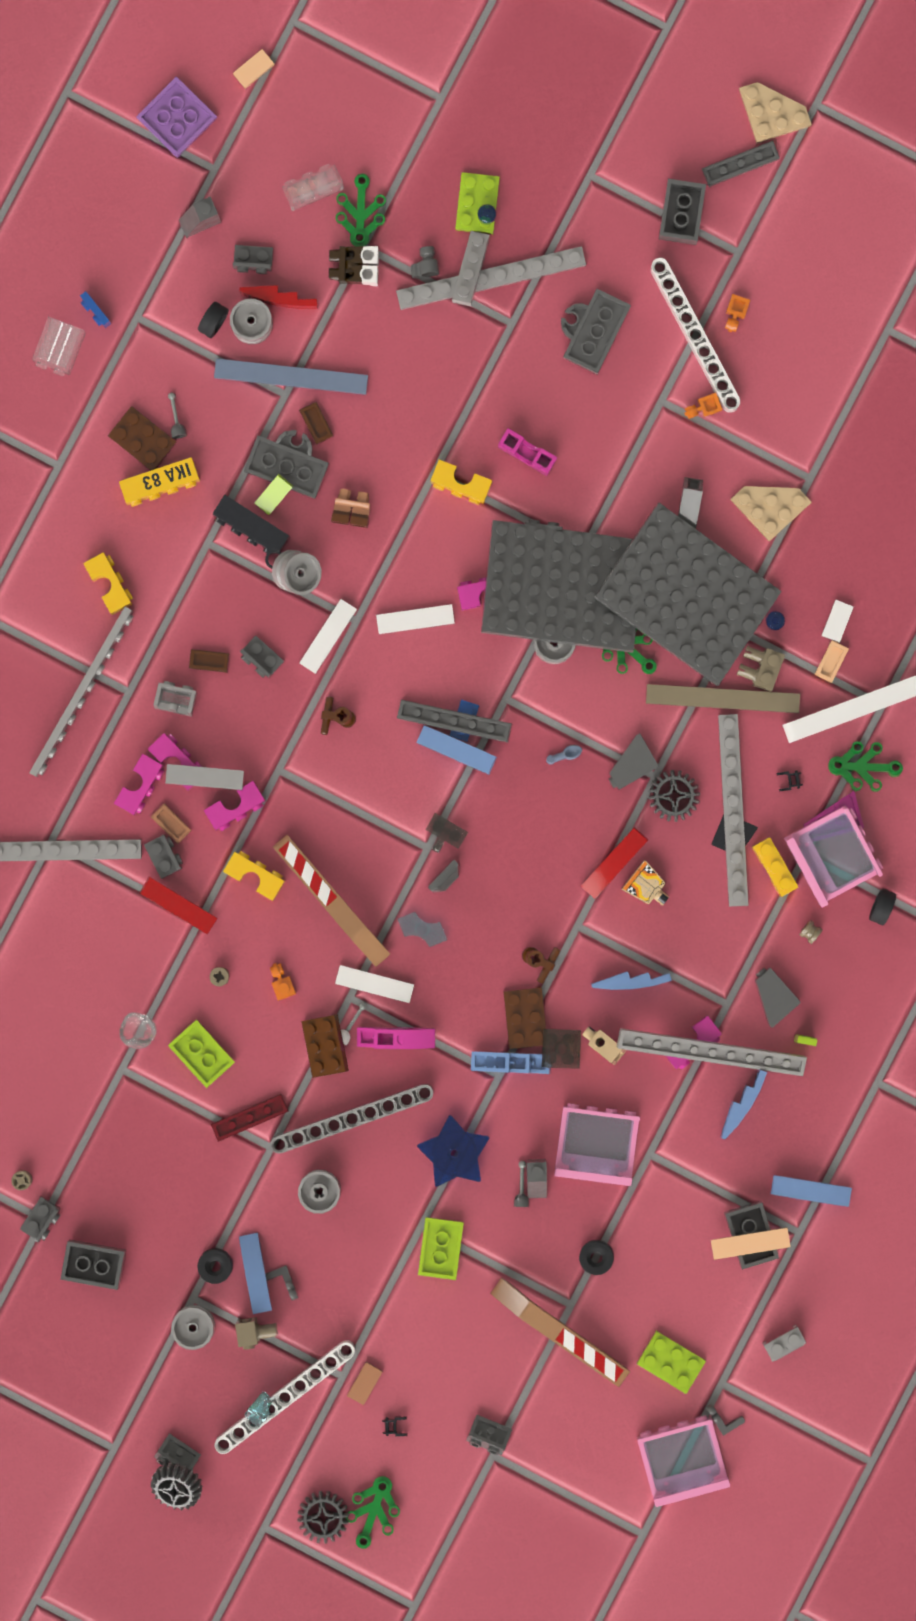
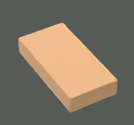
(253, 69)
(831, 661)

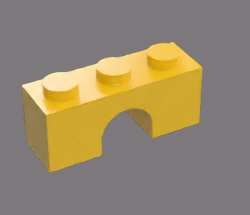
(475, 490)
(117, 597)
(775, 867)
(269, 882)

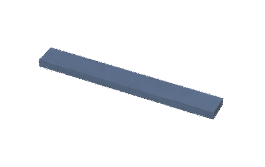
(291, 376)

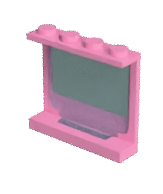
(833, 854)
(597, 1145)
(683, 1461)

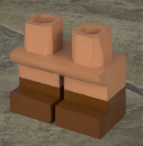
(343, 508)

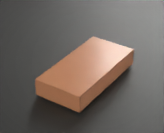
(171, 823)
(364, 1383)

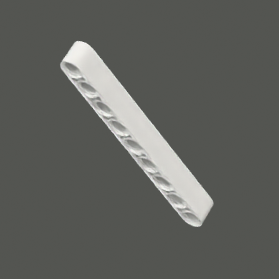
(694, 325)
(850, 709)
(294, 1393)

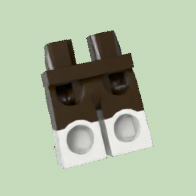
(356, 265)

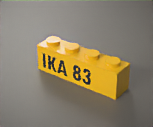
(159, 481)

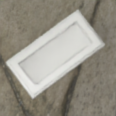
(837, 621)

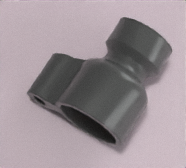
(427, 266)

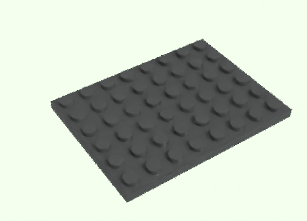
(546, 585)
(687, 594)

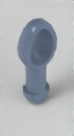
(569, 753)

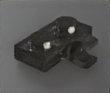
(446, 832)

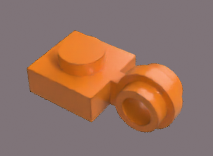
(737, 308)
(708, 406)
(283, 987)

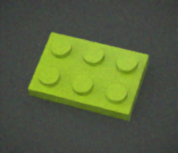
(475, 192)
(201, 1053)
(440, 1248)
(671, 1362)

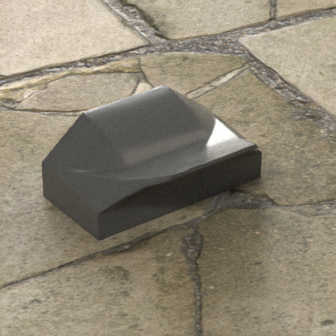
(446, 878)

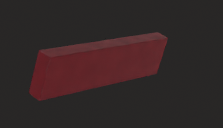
(249, 1117)

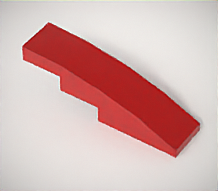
(271, 296)
(614, 862)
(178, 905)

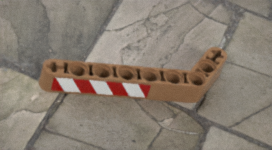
(331, 900)
(559, 1333)

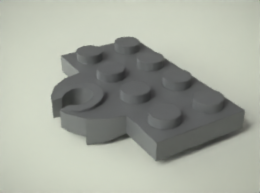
(594, 329)
(289, 461)

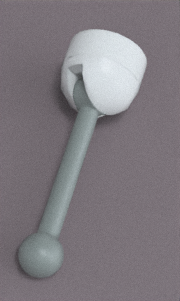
(345, 1033)

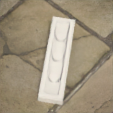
(415, 619)
(328, 636)
(374, 984)

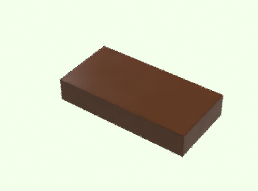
(316, 423)
(209, 661)

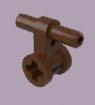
(327, 716)
(548, 965)

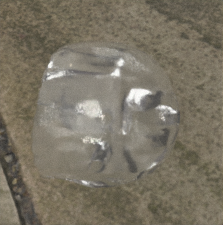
(137, 1030)

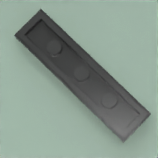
(740, 163)

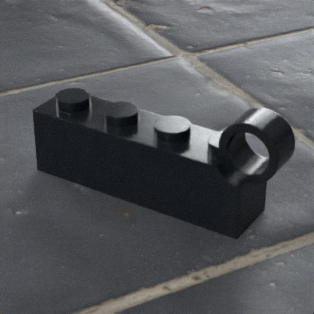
(251, 526)

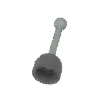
(177, 430)
(521, 1199)

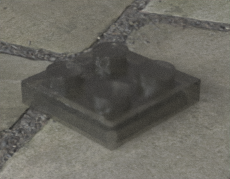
(561, 1048)

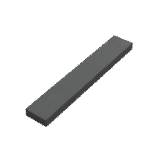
(454, 721)

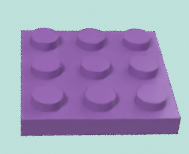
(176, 117)

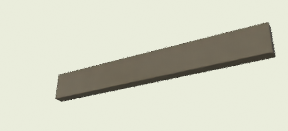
(722, 698)

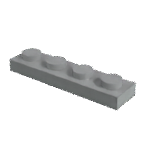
(470, 268)

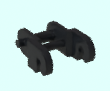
(790, 782)
(387, 1432)

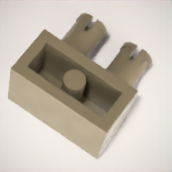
(769, 668)
(250, 1332)

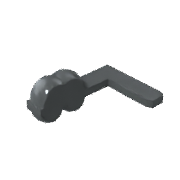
(287, 1278)
(722, 1427)

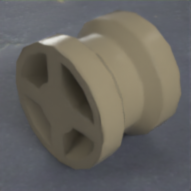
(810, 931)
(222, 977)
(19, 1179)

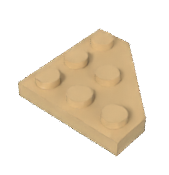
(772, 112)
(770, 507)

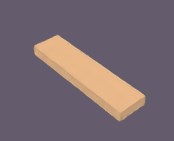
(750, 1243)

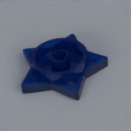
(454, 1138)

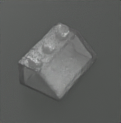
(313, 187)

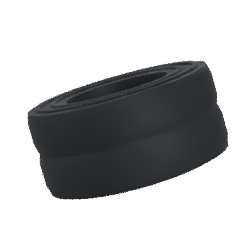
(213, 319)
(882, 907)
(607, 1257)
(223, 1258)

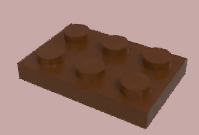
(142, 439)
(524, 1017)
(325, 1046)

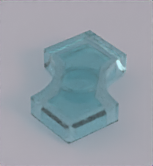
(413, 925)

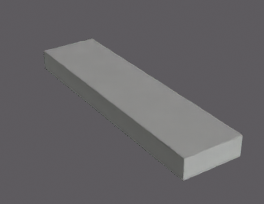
(204, 777)

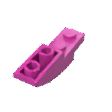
(396, 1038)

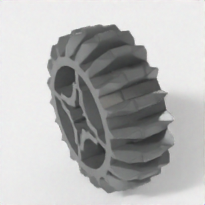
(672, 779)
(176, 1486)
(314, 1517)

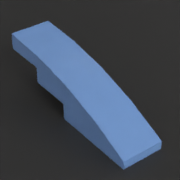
(456, 750)
(623, 981)
(507, 1062)
(738, 1110)
(811, 1190)
(255, 1273)

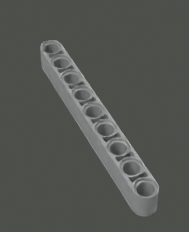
(345, 1125)

